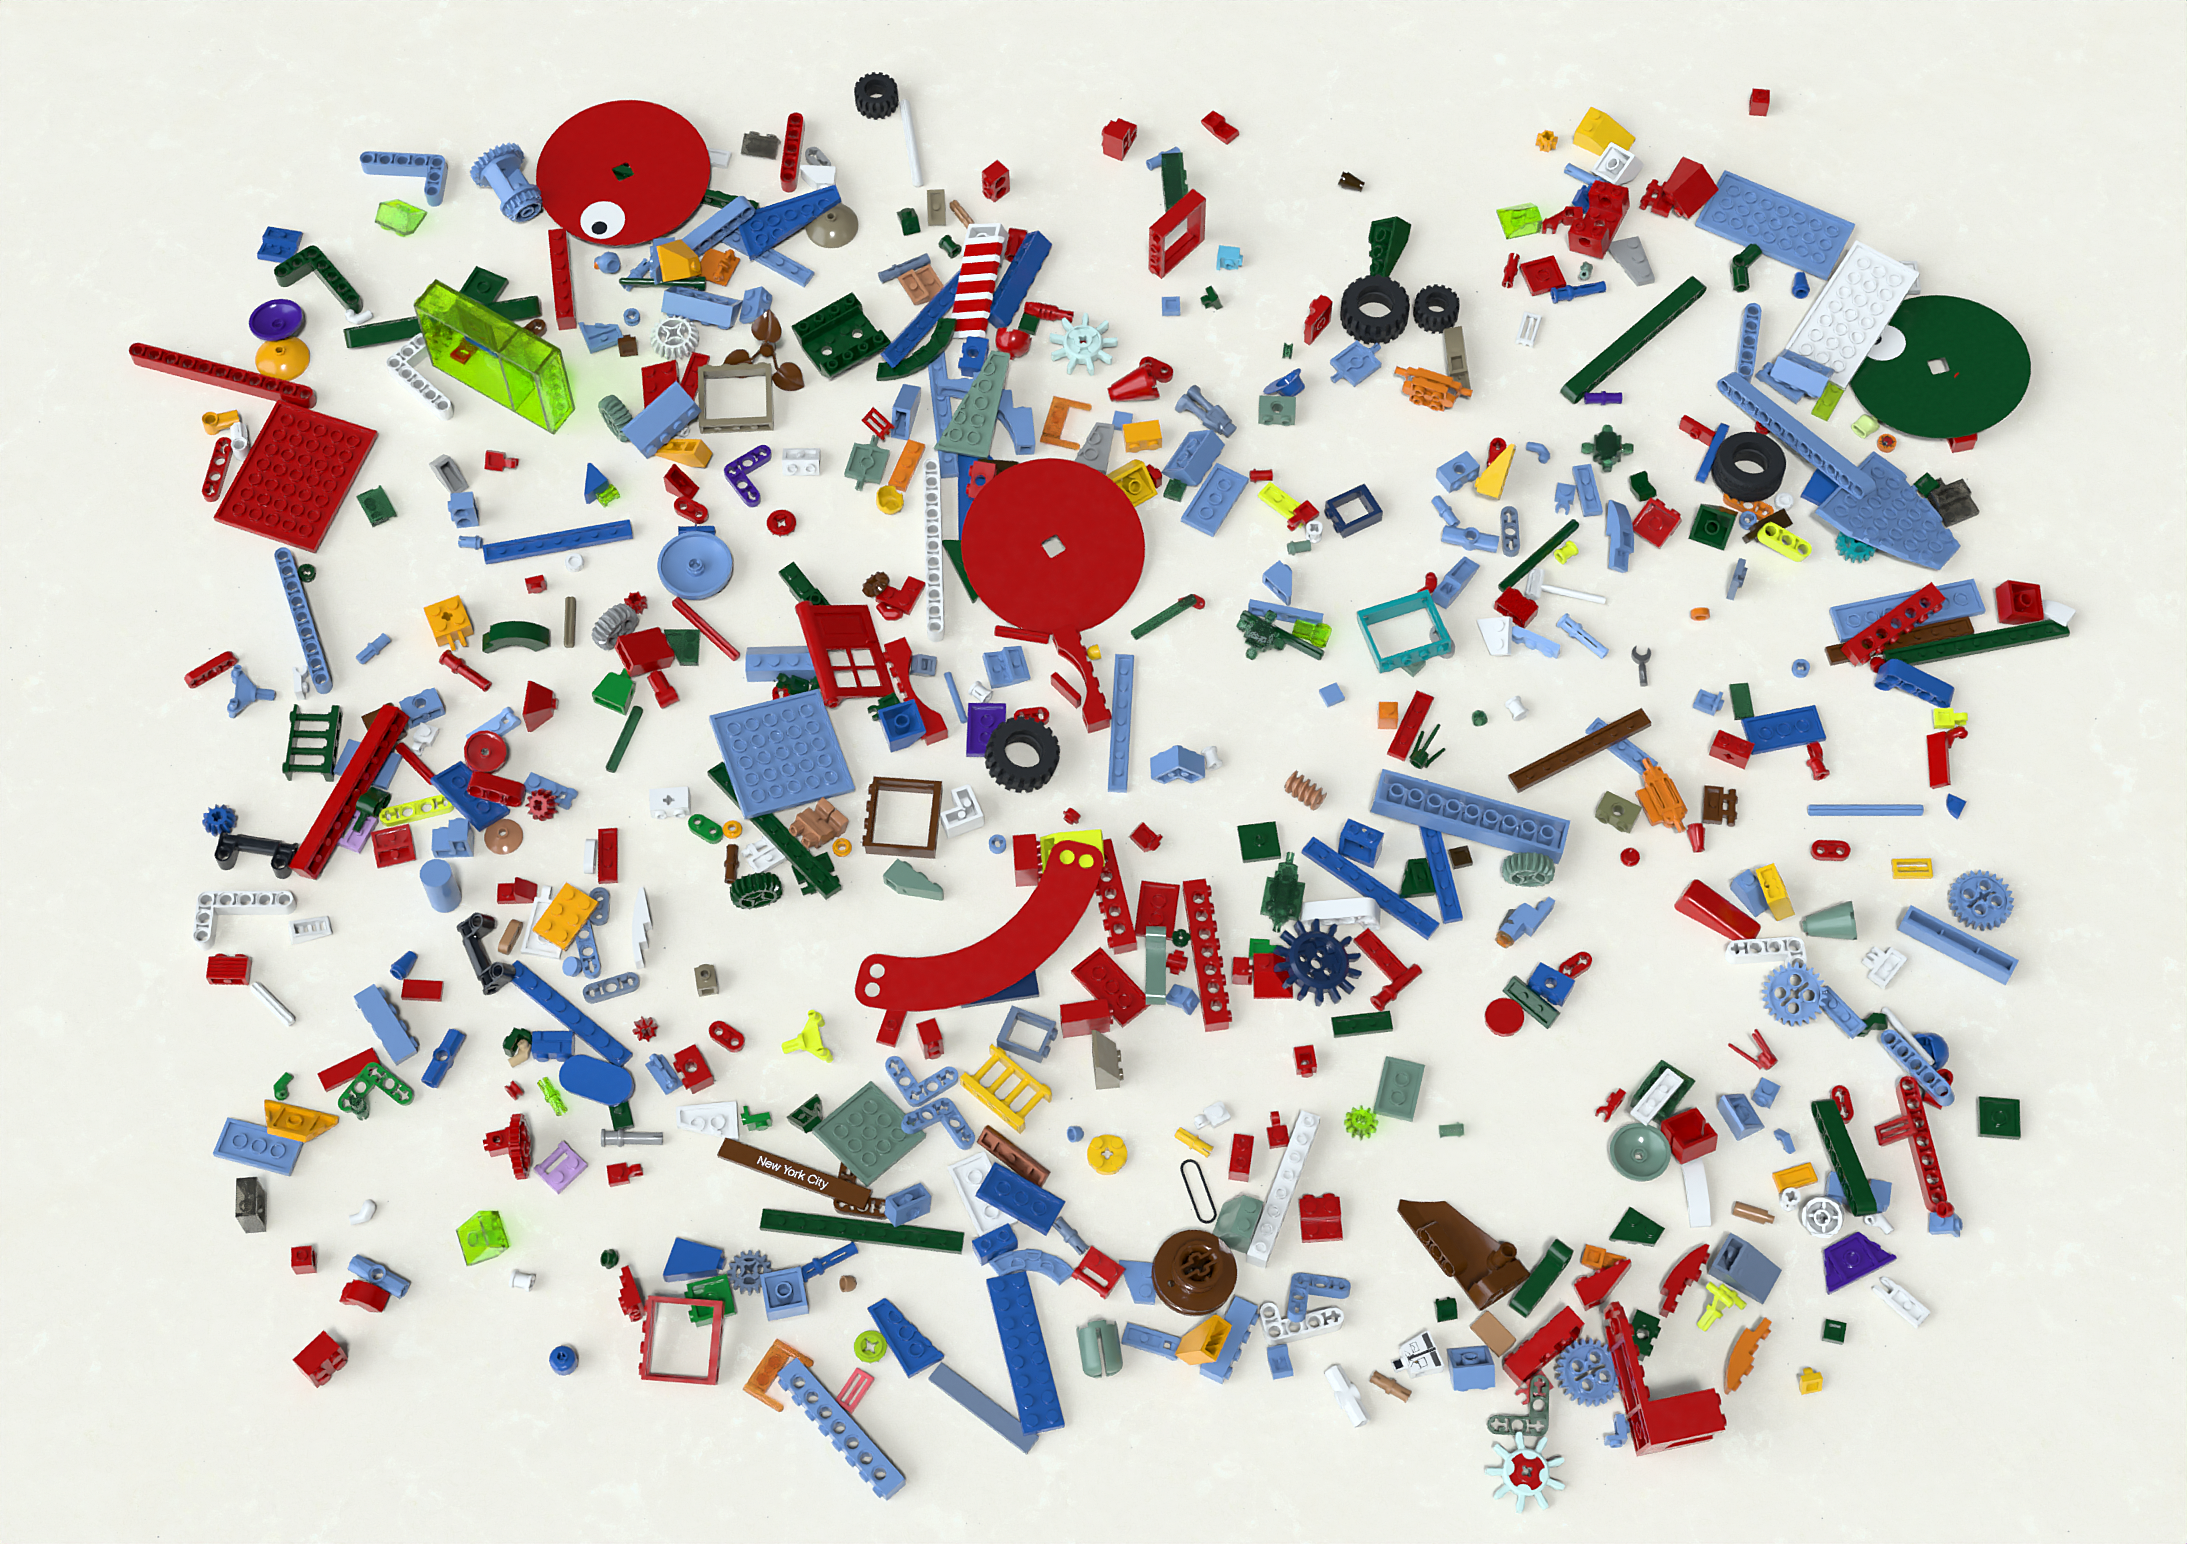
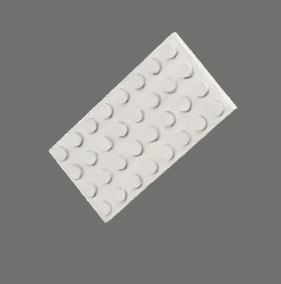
(1853, 311)

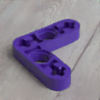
(740, 475)

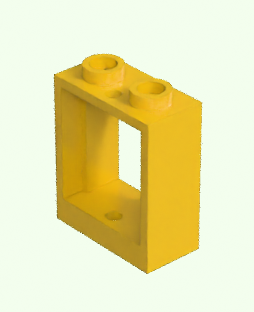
(1775, 892)

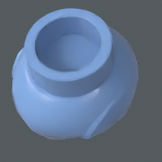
(607, 263)

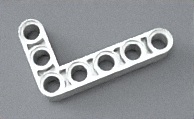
(405, 368)
(235, 907)

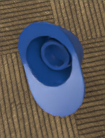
(1288, 385)

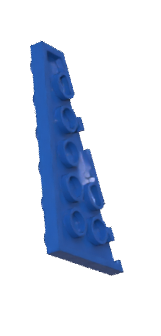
(780, 220)

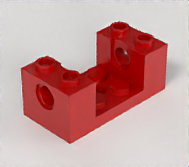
(1607, 207)

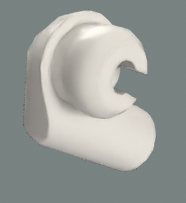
(358, 318)
(365, 1213)

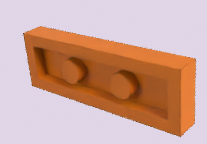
(907, 465)

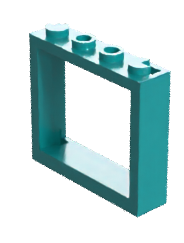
(1397, 608)

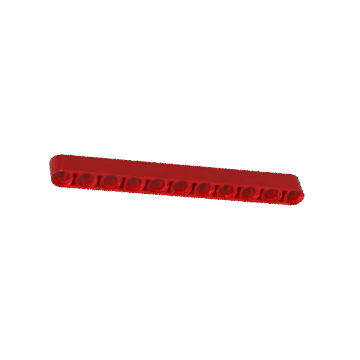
(221, 375)

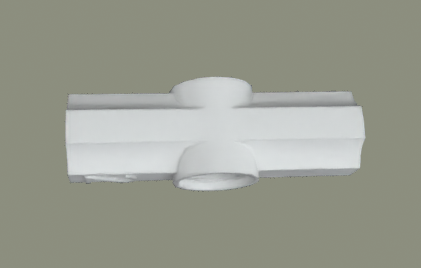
(1347, 1396)

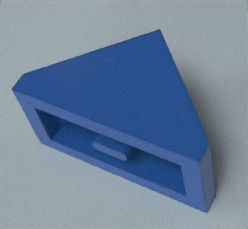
(594, 483)

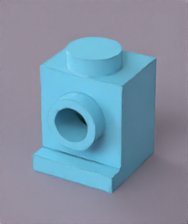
(1229, 257)

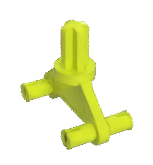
(810, 1039)
(1723, 1298)

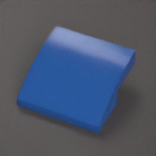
(279, 244)

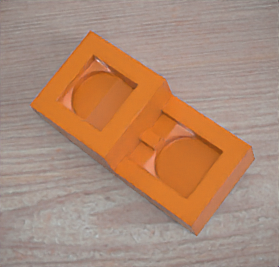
(1598, 1258)

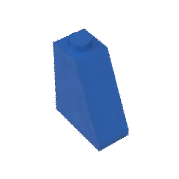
(692, 1261)

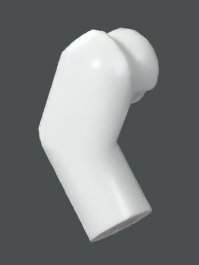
(1879, 1220)

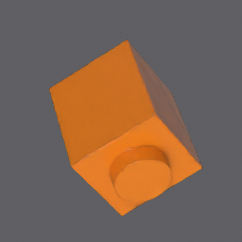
(1387, 715)

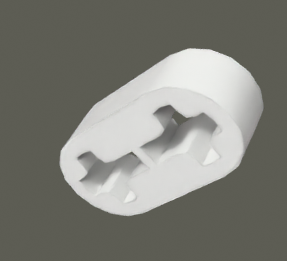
(590, 855)

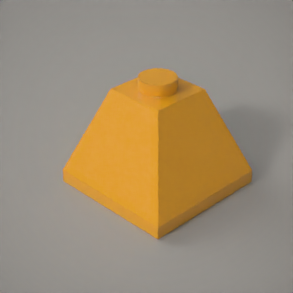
(678, 261)

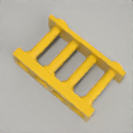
(1001, 1107)

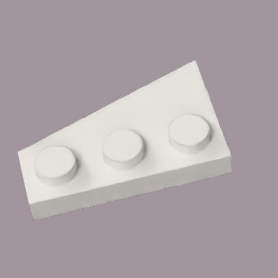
(710, 1119)

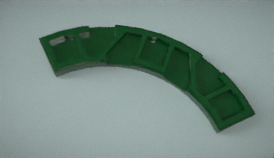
(922, 357)

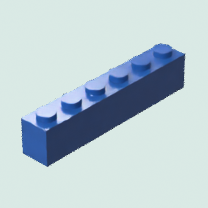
(1018, 278)

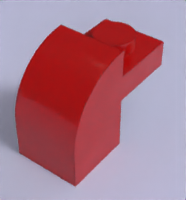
(364, 1295)

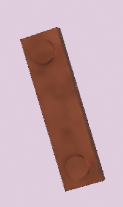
(1013, 1156)

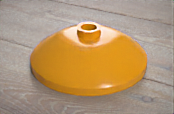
(286, 364)

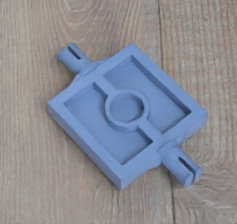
(1355, 363)

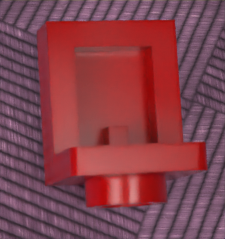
(1145, 838)

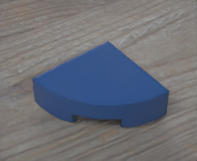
(1954, 805)

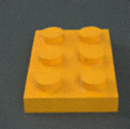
(565, 916)

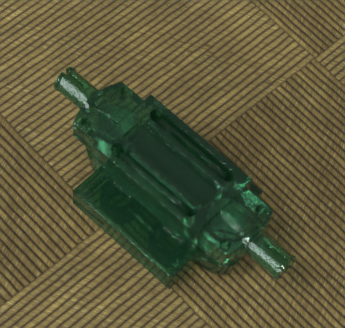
(1283, 894)

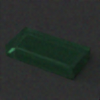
(1741, 701)

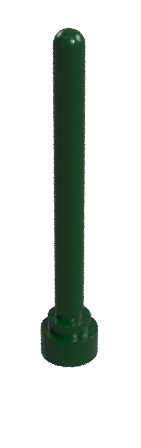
(697, 283)

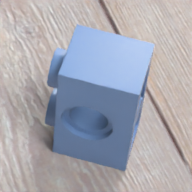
(1464, 464)
(432, 709)
(907, 1205)

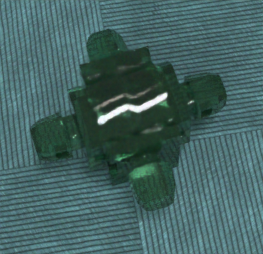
(1607, 448)
(1261, 635)

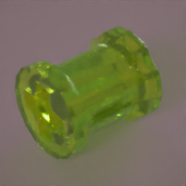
(607, 495)

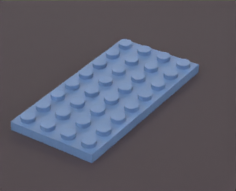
(1777, 224)

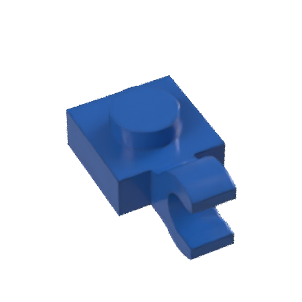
(1582, 198)

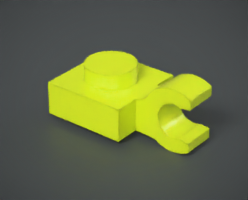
(1946, 718)

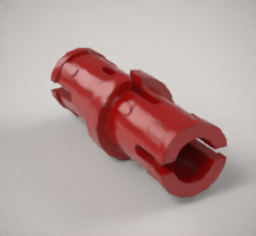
(1510, 270)

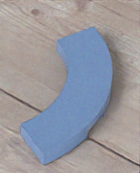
(1033, 1261)

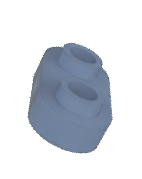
(603, 907)

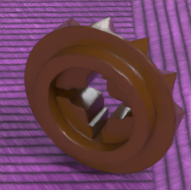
(875, 584)

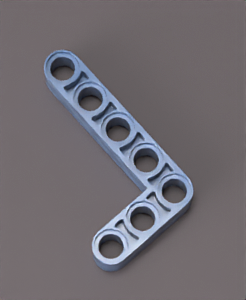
(412, 165)

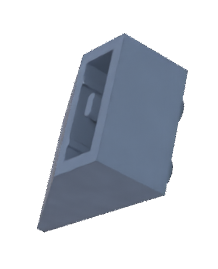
(1745, 1269)

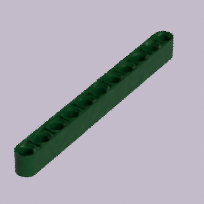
(410, 327)
(1633, 340)

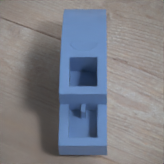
(1622, 536)

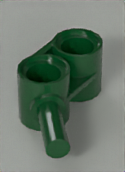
(370, 805)

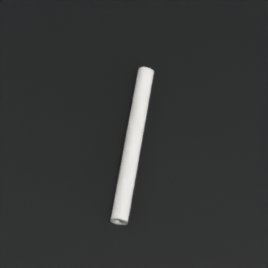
(1907, 1036)

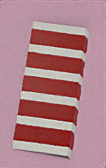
(976, 285)

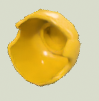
(889, 500)

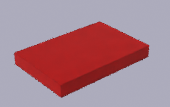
(1157, 907)

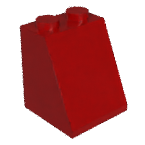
(1689, 187)

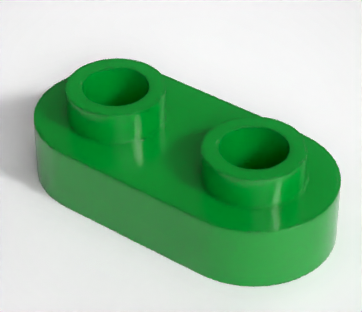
(704, 828)

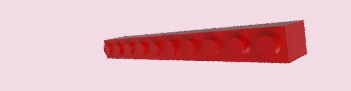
(351, 785)

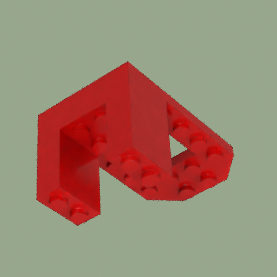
(1665, 1421)

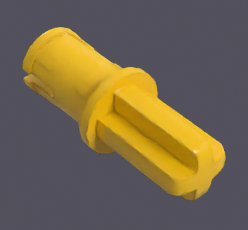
(1193, 1142)

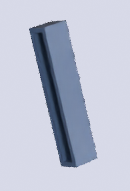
(1958, 945)

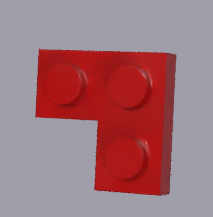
(902, 599)

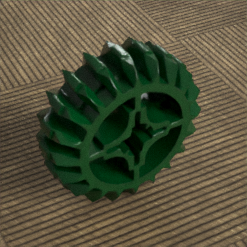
(755, 890)

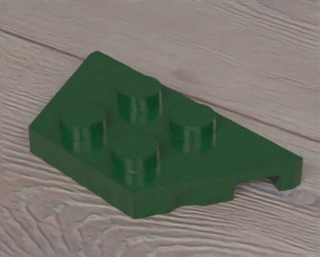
(954, 552)

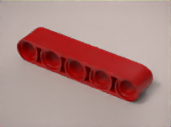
(792, 152)

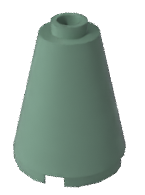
(1833, 922)

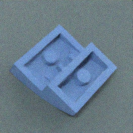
(1006, 667)

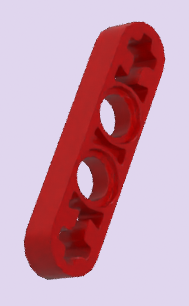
(217, 469)

